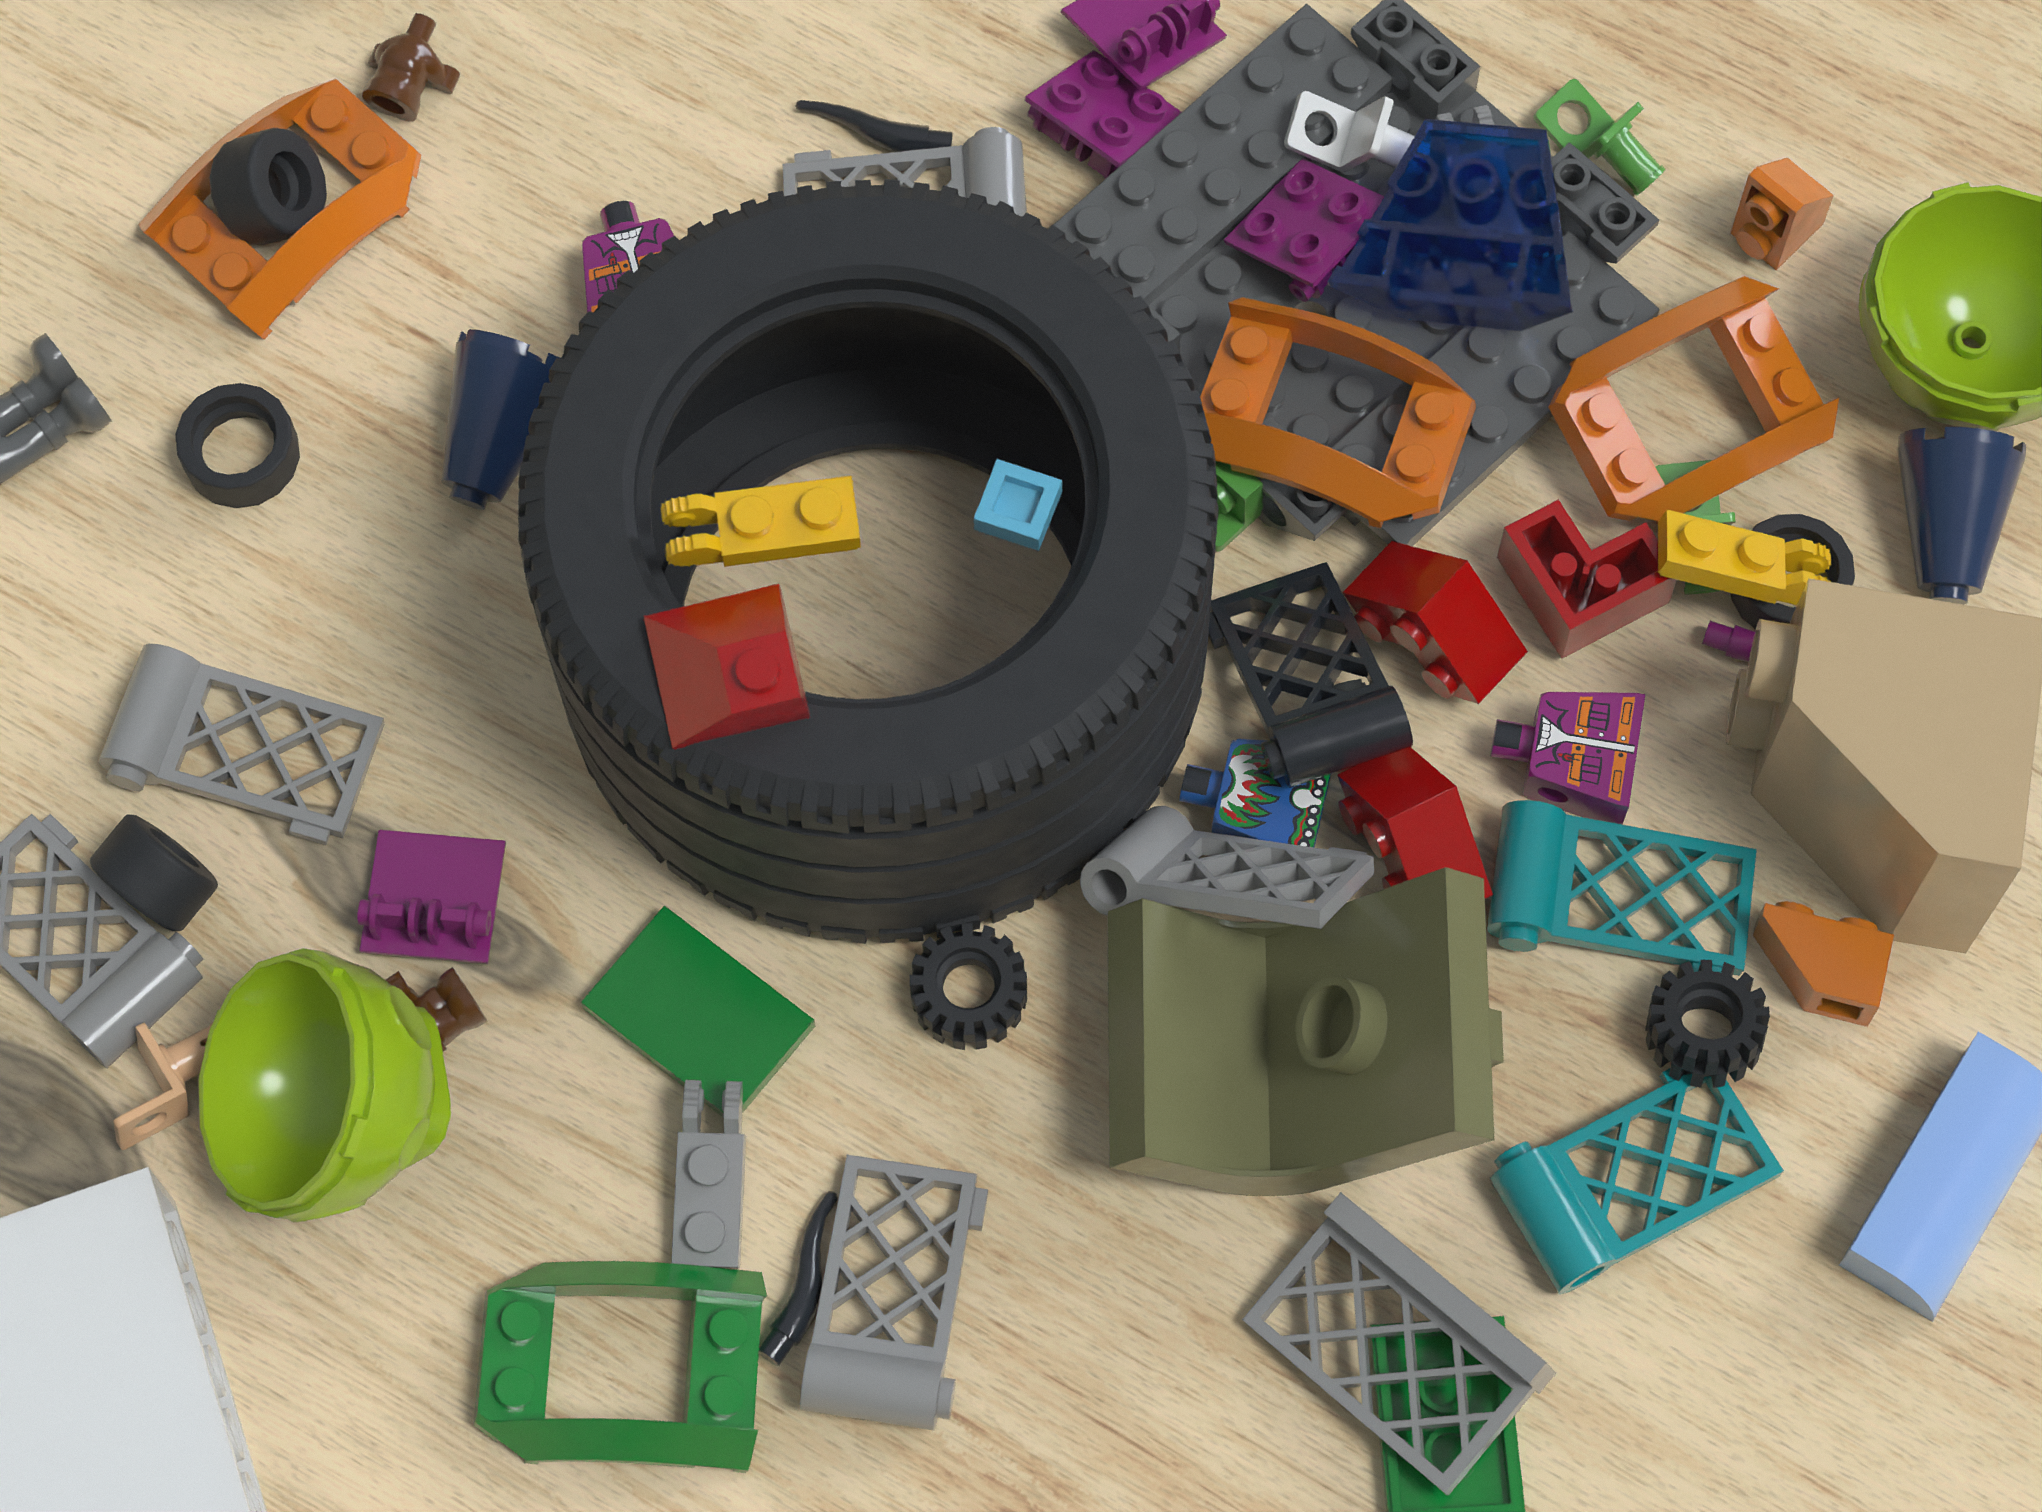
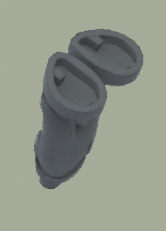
(51, 382)

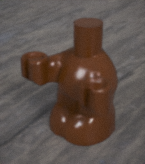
(403, 70)
(447, 1003)

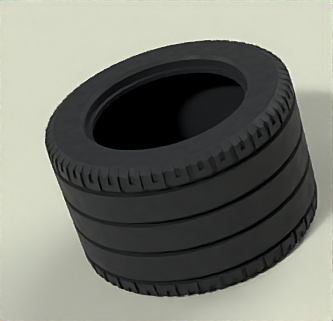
(848, 331)

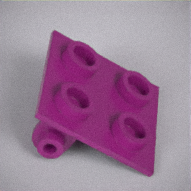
(1147, 35)
(1099, 112)
(1306, 226)
(432, 897)

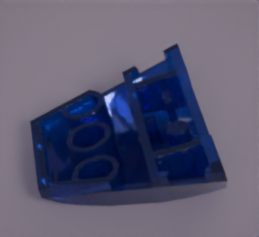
(1465, 232)

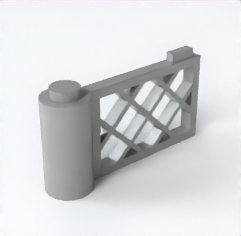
(984, 165)
(158, 728)
(1242, 876)
(131, 985)
(876, 1376)

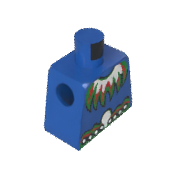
(1252, 802)

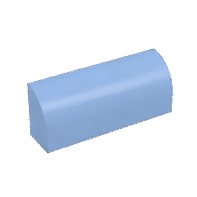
(1951, 1178)

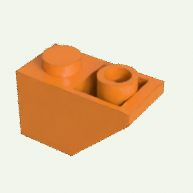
(1779, 211)
(1826, 962)

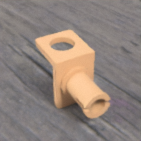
(171, 1070)

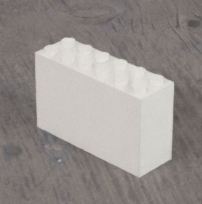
(113, 1362)

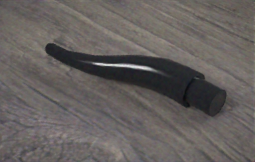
(879, 131)
(803, 1301)

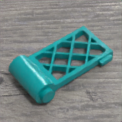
(1536, 891)
(1564, 1219)

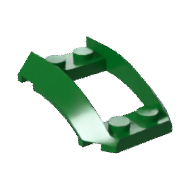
(719, 1372)

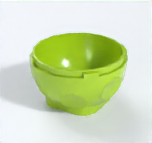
(1956, 272)
(318, 1086)

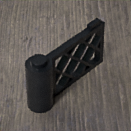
(1333, 725)

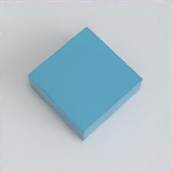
(1017, 505)

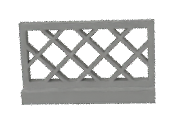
(1433, 1297)

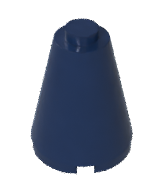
(489, 414)
(1957, 504)

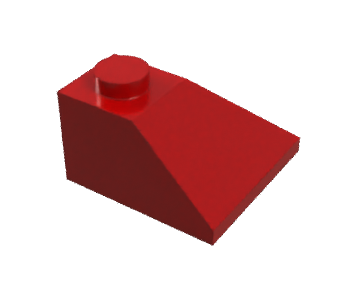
(726, 666)

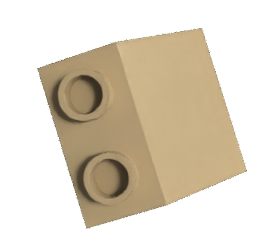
(1897, 750)

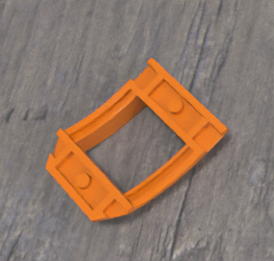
(236, 272)
(1762, 364)
(1245, 381)

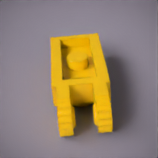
(765, 523)
(1737, 558)

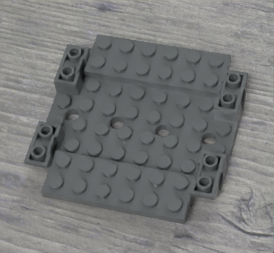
(1195, 181)

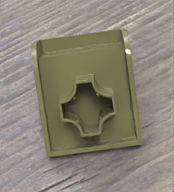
(1297, 1048)

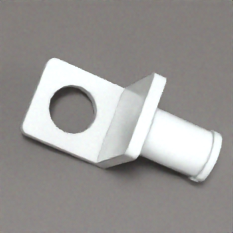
(1356, 134)

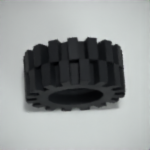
(962, 949)
(1713, 992)

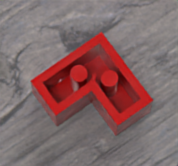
(1579, 590)
(1439, 614)
(1409, 817)

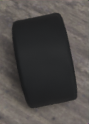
(267, 185)
(153, 873)

